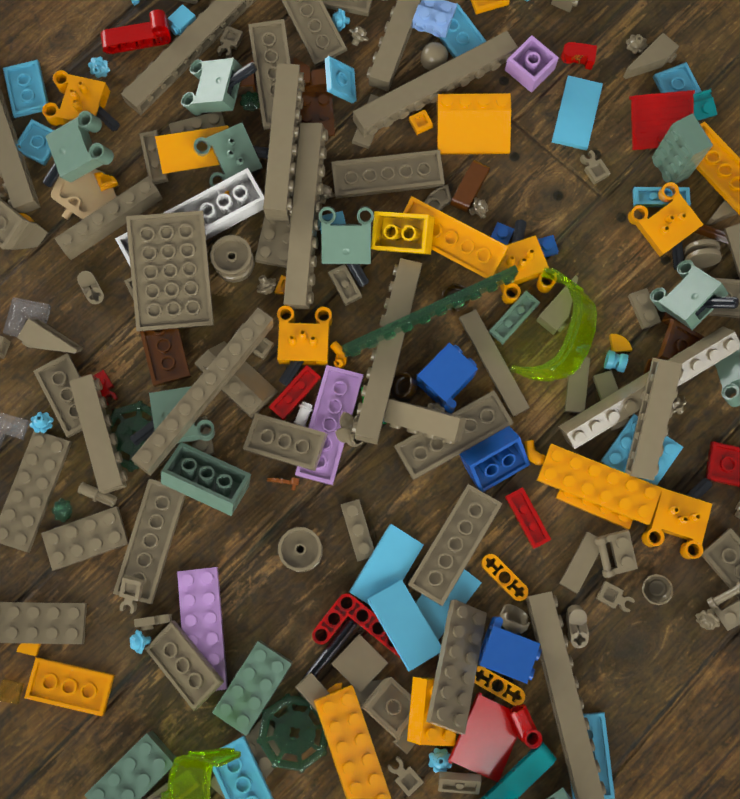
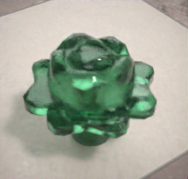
(250, 101)
(62, 510)

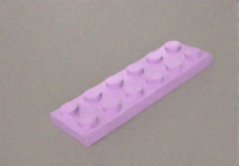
(336, 395)
(203, 615)

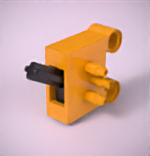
(79, 96)
(669, 225)
(529, 261)
(302, 342)
(681, 517)

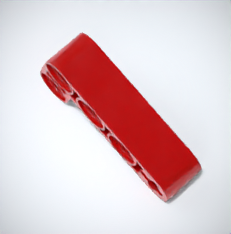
(137, 35)

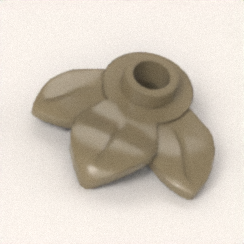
(345, 433)

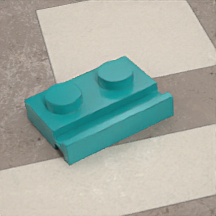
(704, 105)

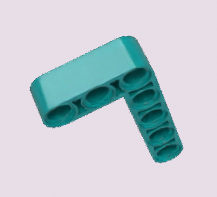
(523, 774)

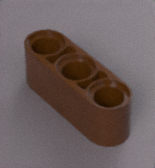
(470, 186)

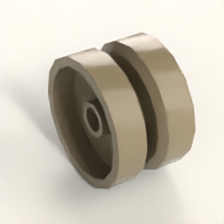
(232, 258)
(300, 561)

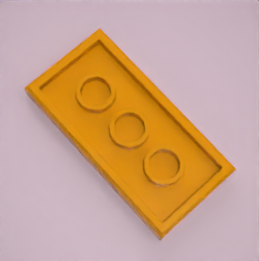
(178, 153)
(69, 686)

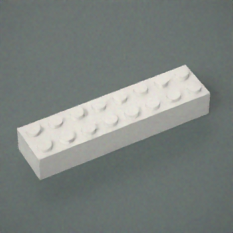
(219, 209)

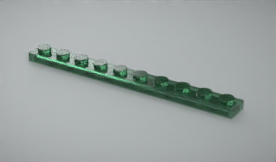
(423, 315)

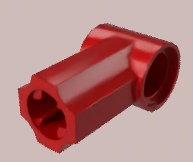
(525, 726)

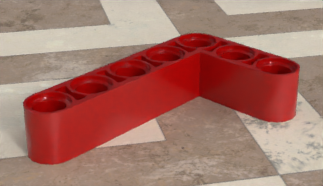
(352, 613)

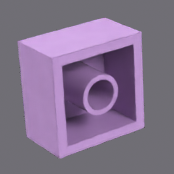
(531, 63)

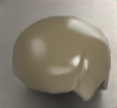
(433, 55)
(657, 589)
(514, 619)

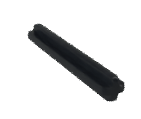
(332, 648)

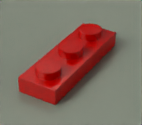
(295, 392)
(528, 518)

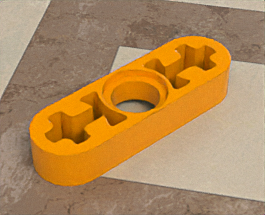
(511, 591)
(513, 688)

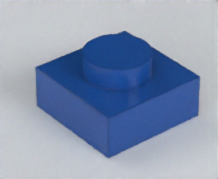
(502, 233)
(548, 246)

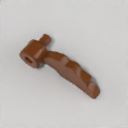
(294, 481)

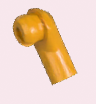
(340, 360)
(533, 456)

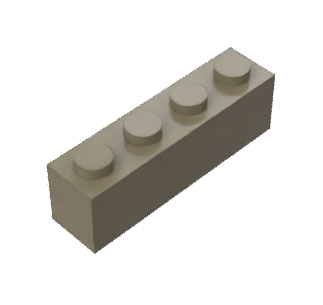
(424, 420)

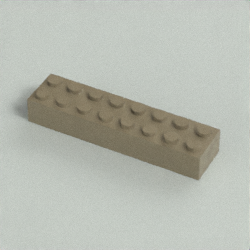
(283, 142)

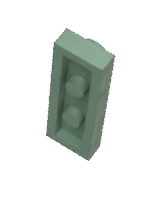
(514, 317)

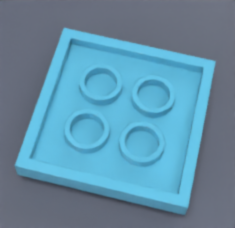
(619, 451)

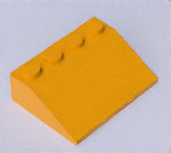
(473, 123)

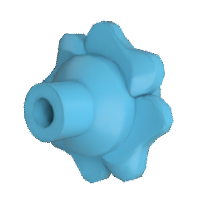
(339, 19)
(99, 67)
(41, 422)
(138, 641)
(439, 760)

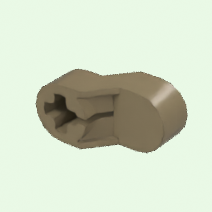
(93, 295)
(577, 617)

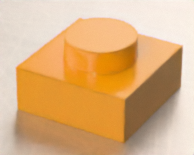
(420, 122)

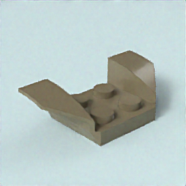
(16, 230)
(390, 707)

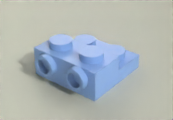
(434, 17)

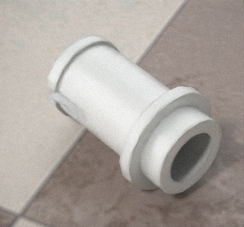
(303, 414)

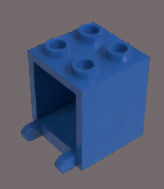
(447, 376)
(508, 652)

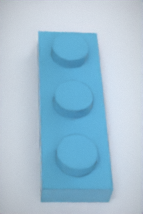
(649, 196)

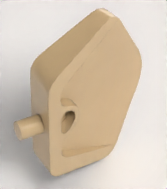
(81, 195)

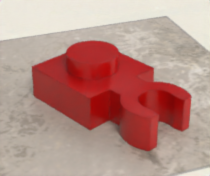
(106, 384)

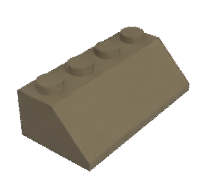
(245, 387)

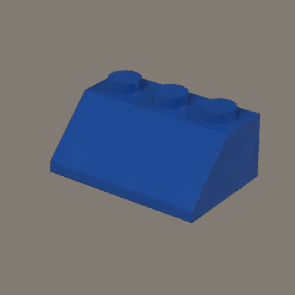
(495, 459)

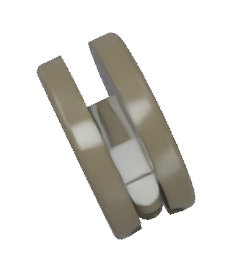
(703, 253)

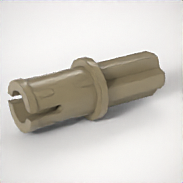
(93, 492)

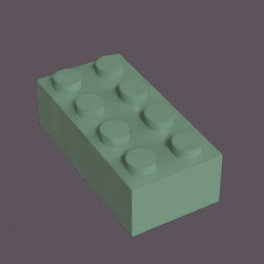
(681, 150)
(205, 478)
(252, 687)
(135, 771)

